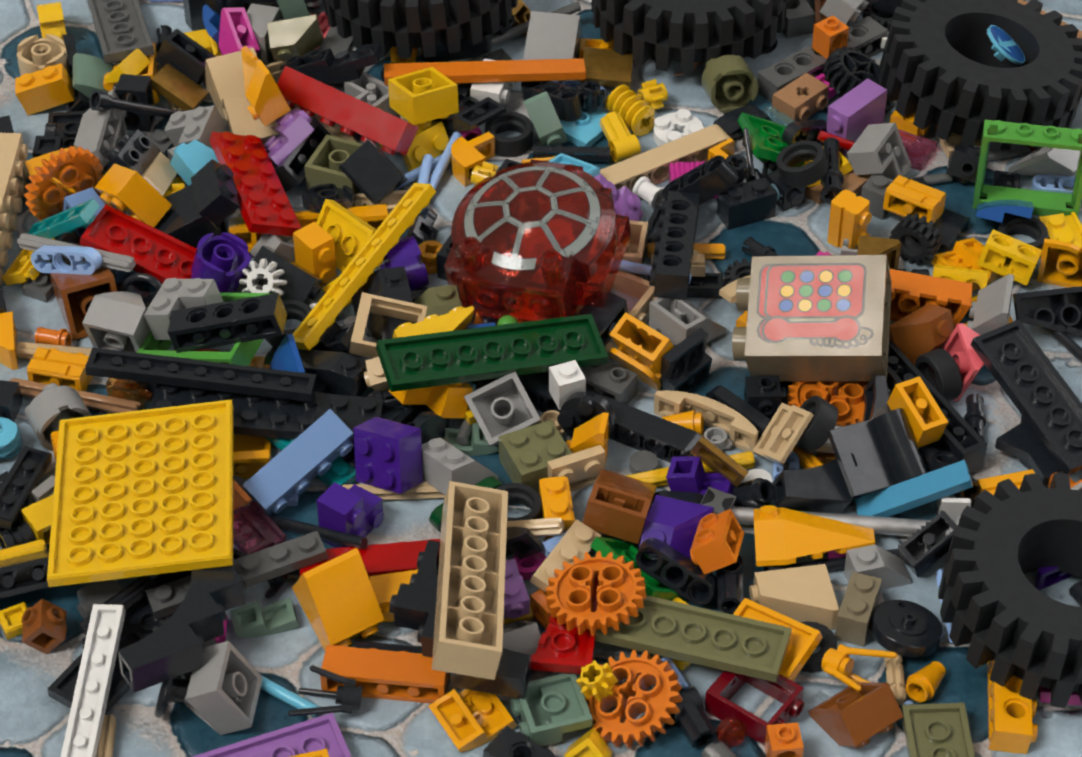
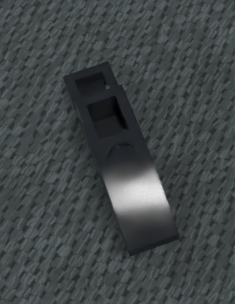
(338, 68)

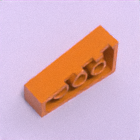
(916, 290)

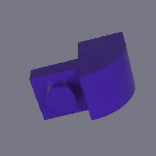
(688, 475)

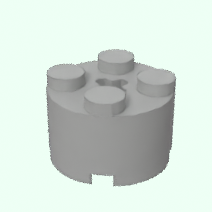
(52, 406)

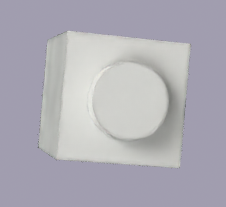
(565, 380)

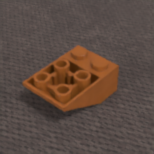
(619, 506)

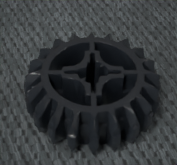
(848, 69)

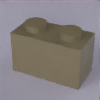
(857, 608)

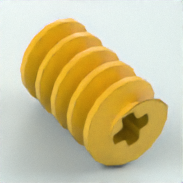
(633, 110)

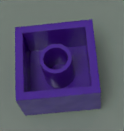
(388, 455)

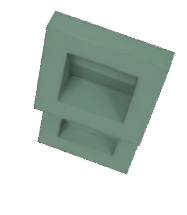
(476, 444)
(262, 621)

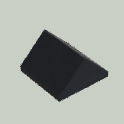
(372, 172)

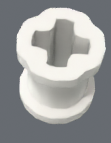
(649, 192)

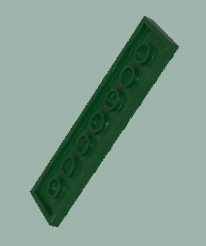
(489, 352)

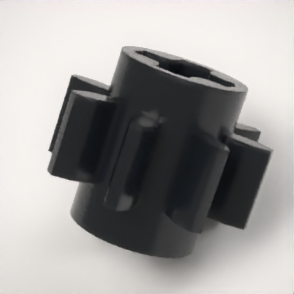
(591, 96)

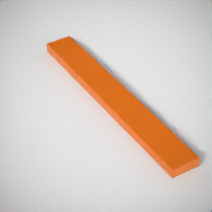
(497, 70)

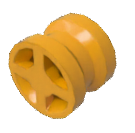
(429, 255)

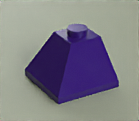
(674, 523)

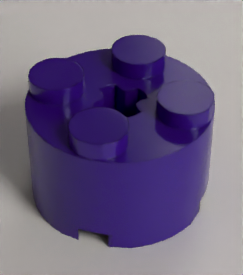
(407, 255)
(221, 259)

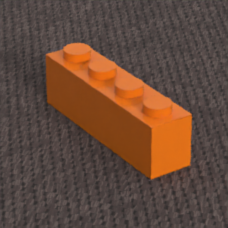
(386, 673)

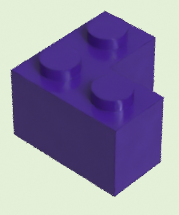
(349, 511)

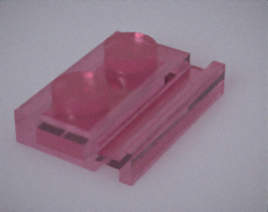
(918, 149)
(254, 529)

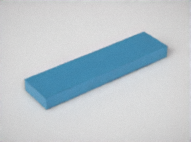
(916, 491)

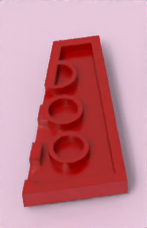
(563, 649)

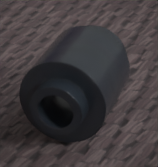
(754, 493)

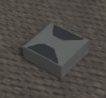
(718, 499)

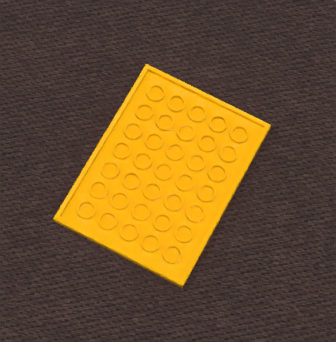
(142, 493)

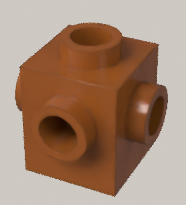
(44, 626)

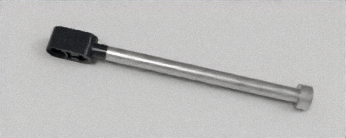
(880, 525)

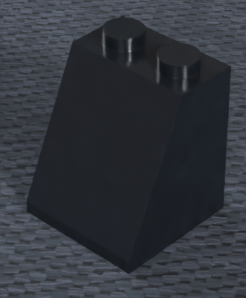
(184, 221)

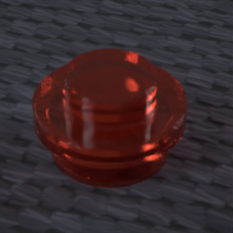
(731, 731)

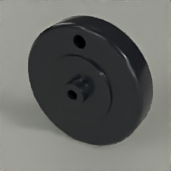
(906, 628)

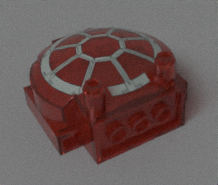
(536, 242)

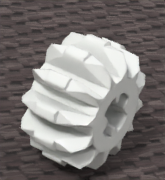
(258, 272)

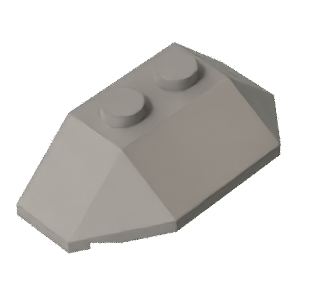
(101, 131)

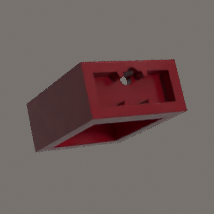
(727, 685)

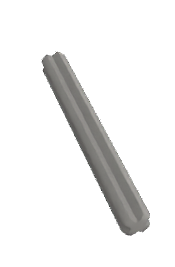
(109, 259)

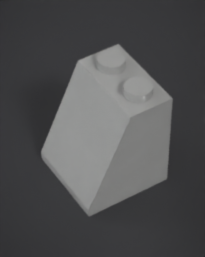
(553, 36)

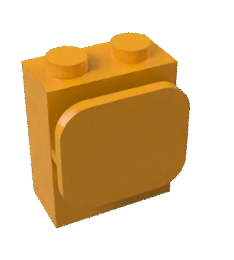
(639, 349)

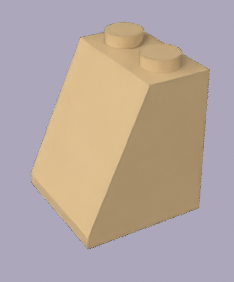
(225, 77)

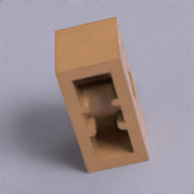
(802, 97)

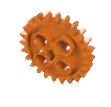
(73, 168)
(844, 395)
(573, 592)
(633, 700)

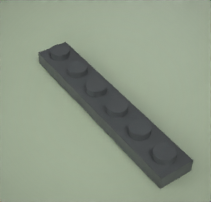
(254, 567)

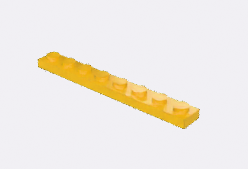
(362, 265)

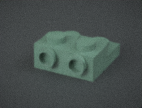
(552, 708)

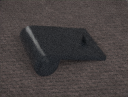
(877, 453)

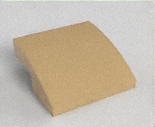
(782, 433)

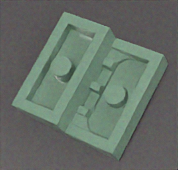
(89, 73)

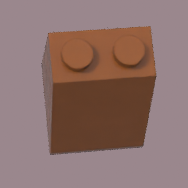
(76, 293)

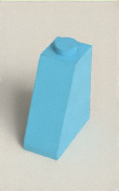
(191, 158)

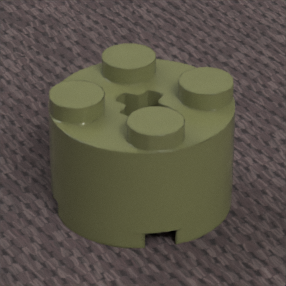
(729, 82)

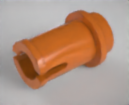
(53, 337)

